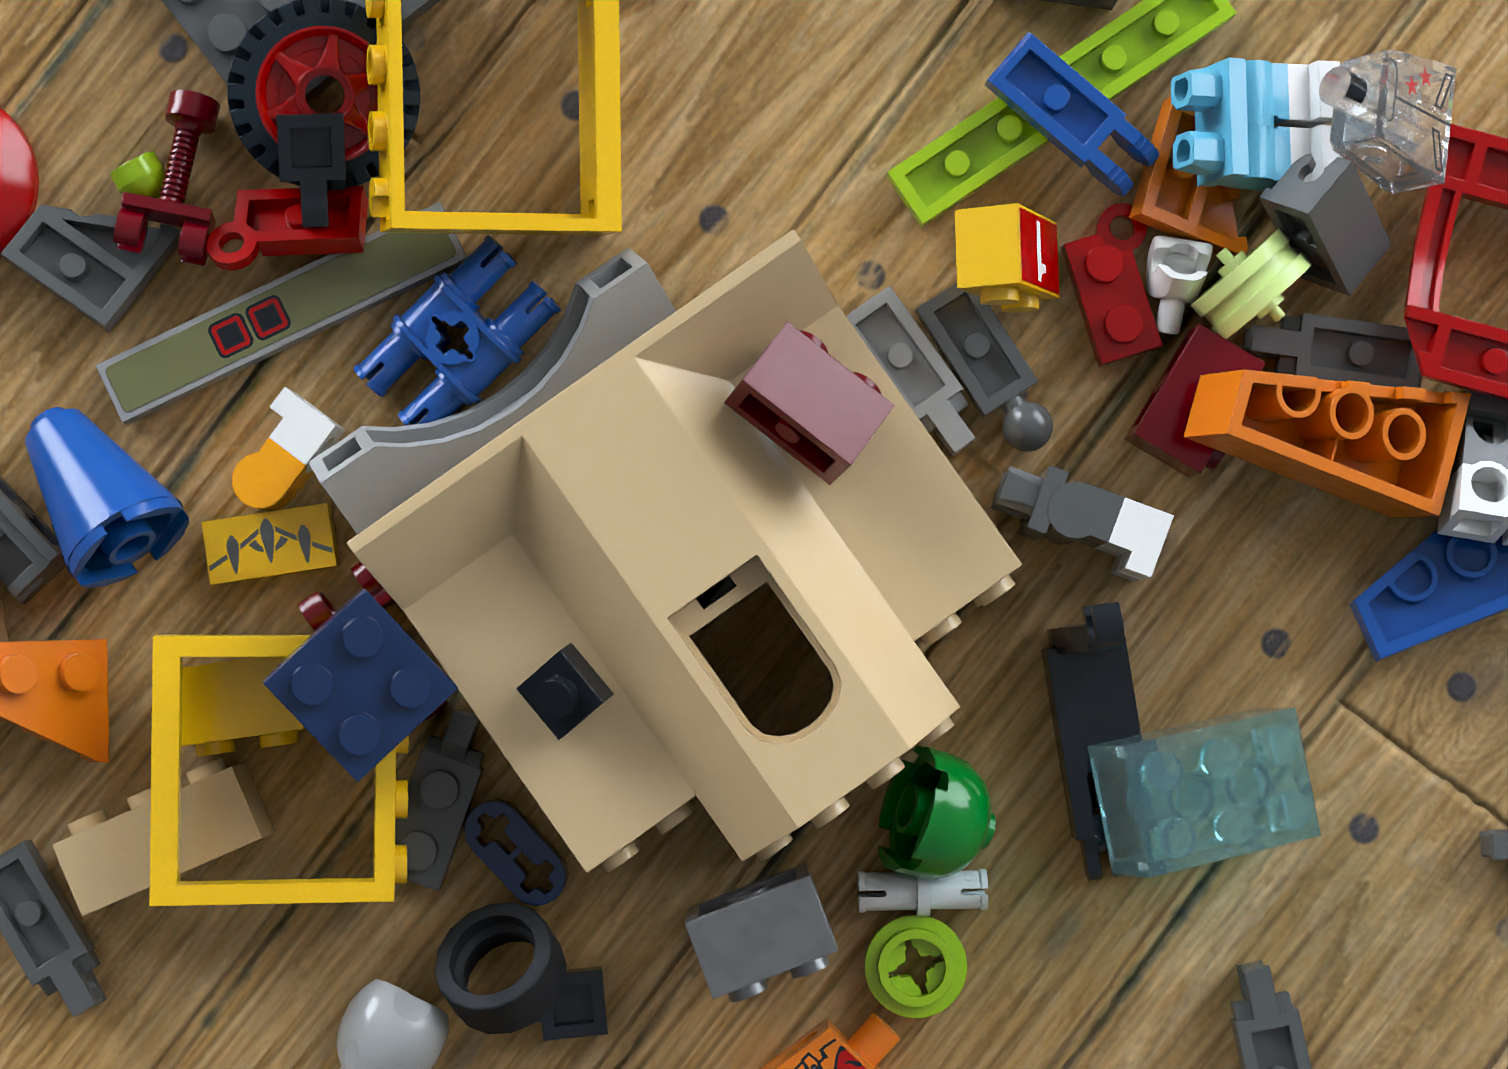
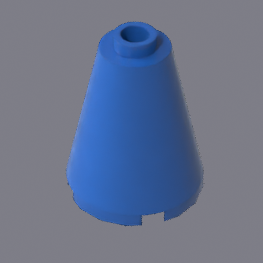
(99, 499)

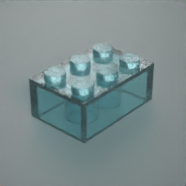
(1204, 792)

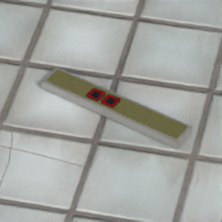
(274, 318)

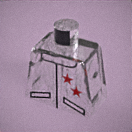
(1392, 117)

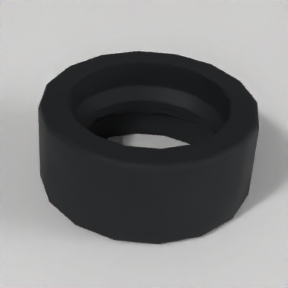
(472, 940)

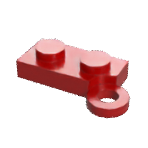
(273, 223)
(1112, 290)

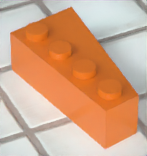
(1342, 437)

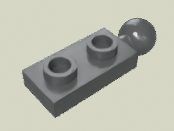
(986, 364)

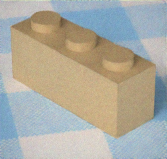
(112, 856)

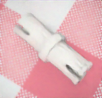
(921, 894)

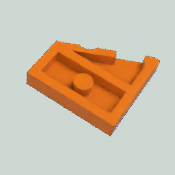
(1172, 199)
(58, 693)

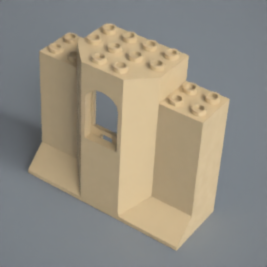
(636, 501)

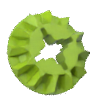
(943, 978)

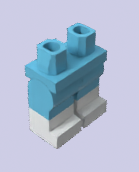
(1252, 122)

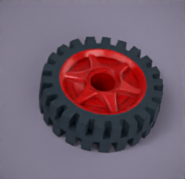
(289, 51)

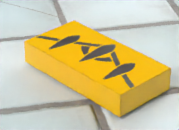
(270, 544)

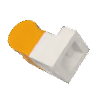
(282, 465)

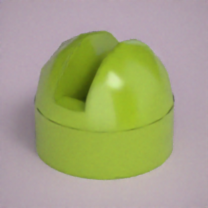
(140, 175)

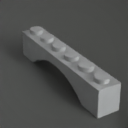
(387, 465)

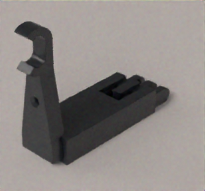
(1089, 706)

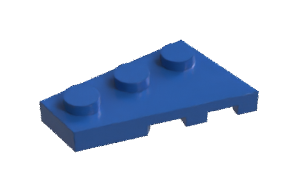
(1433, 593)

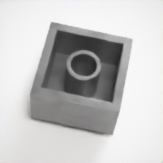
(761, 933)

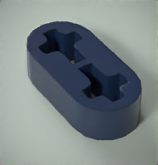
(504, 863)

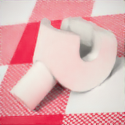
(1176, 276)

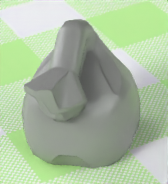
(390, 1030)

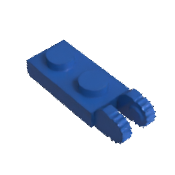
(1068, 111)

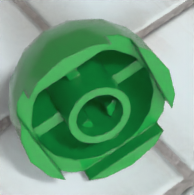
(935, 816)

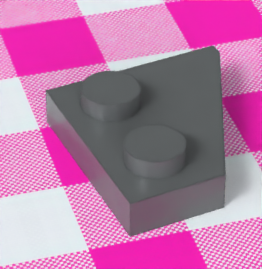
(82, 264)

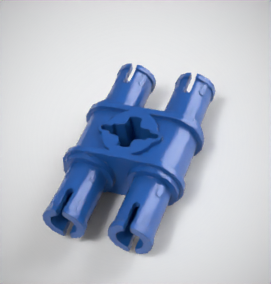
(423, 335)

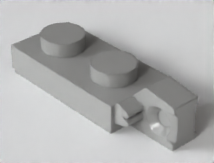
(914, 367)

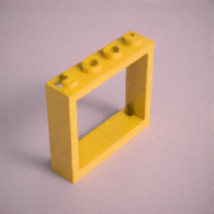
(598, 136)
(165, 812)

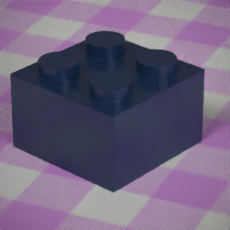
(359, 684)

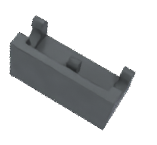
(1328, 222)
(27, 547)

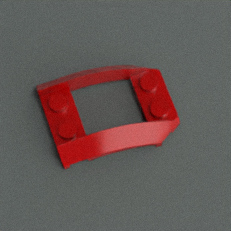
(1445, 345)

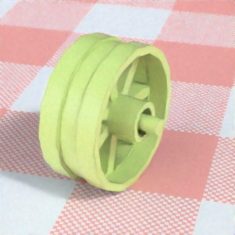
(1251, 284)

